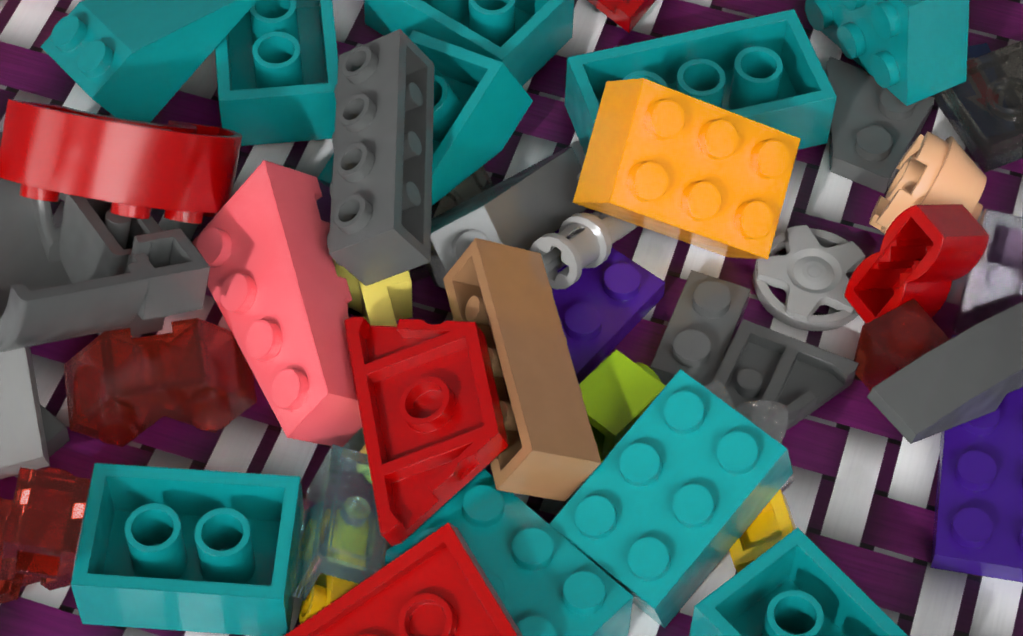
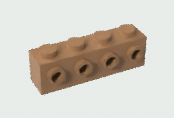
(532, 369)

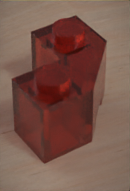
(129, 383)
(41, 530)

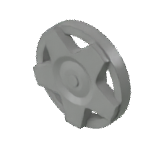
(811, 275)

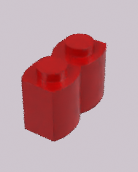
(917, 260)

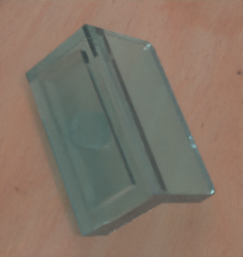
(339, 524)

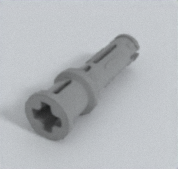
(581, 243)

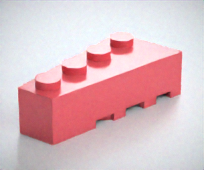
(285, 301)

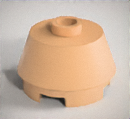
(931, 174)

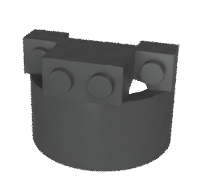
(89, 272)

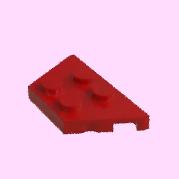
(424, 414)

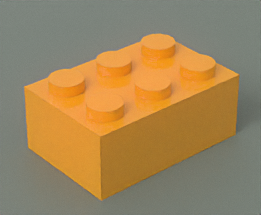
(686, 169)

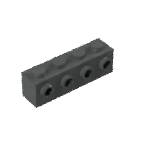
(382, 159)

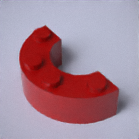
(119, 161)

